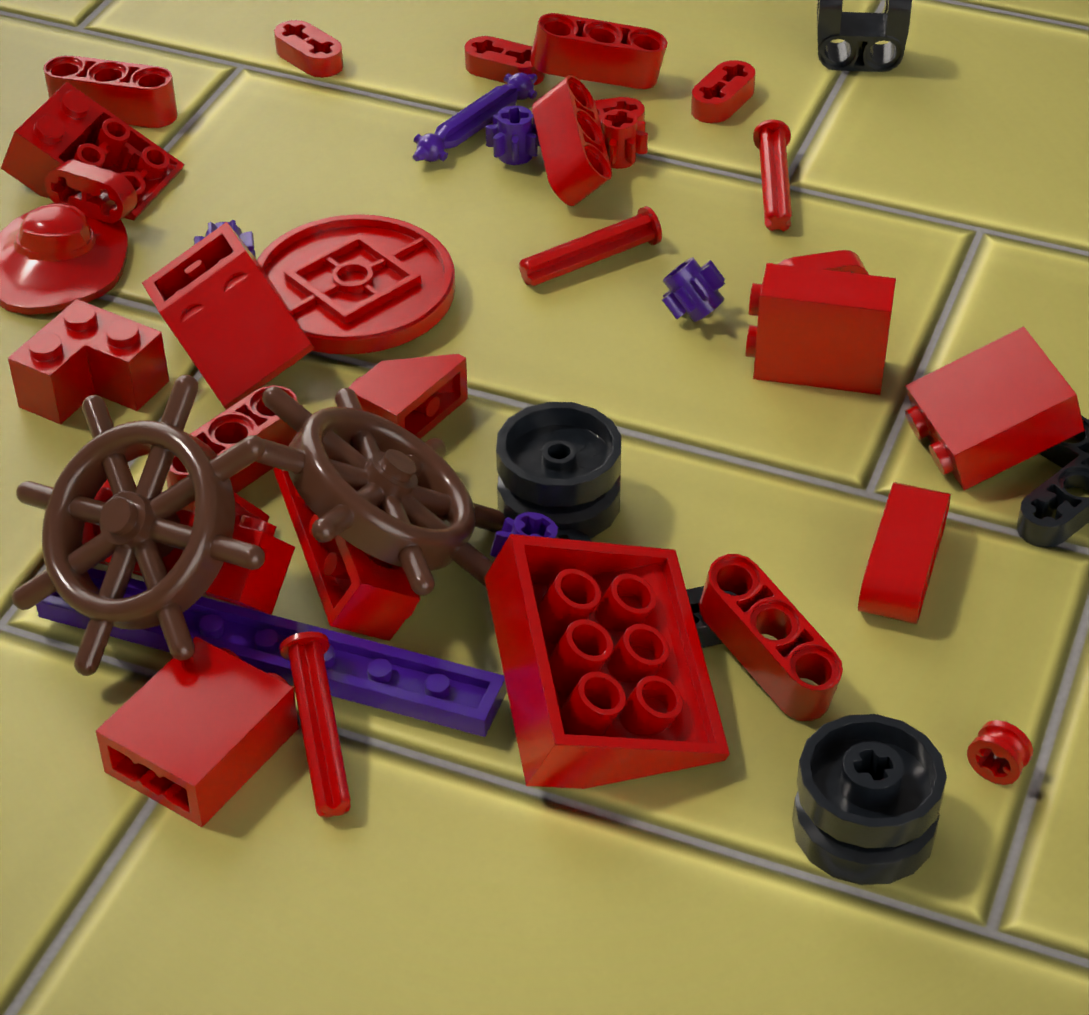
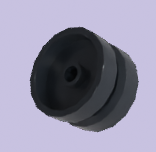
(561, 465)
(868, 799)

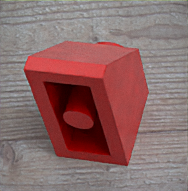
(414, 390)

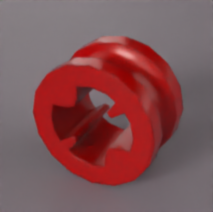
(1000, 752)

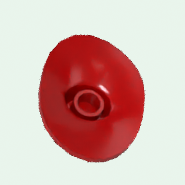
(57, 258)

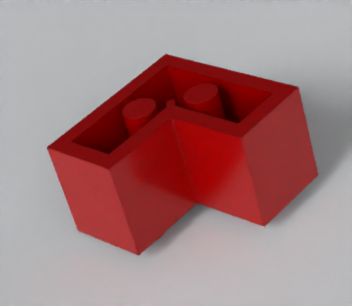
(86, 355)

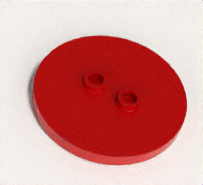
(361, 281)

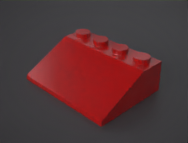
(601, 662)

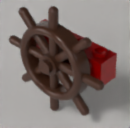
(372, 511)
(181, 554)

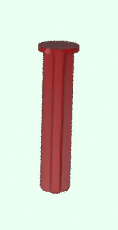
(772, 139)
(592, 247)
(318, 721)

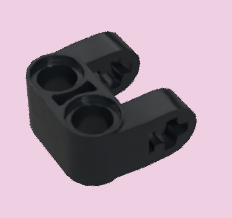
(860, 35)

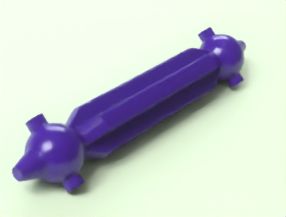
(474, 117)

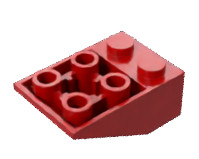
(82, 130)
(227, 315)

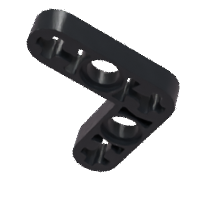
(1072, 512)

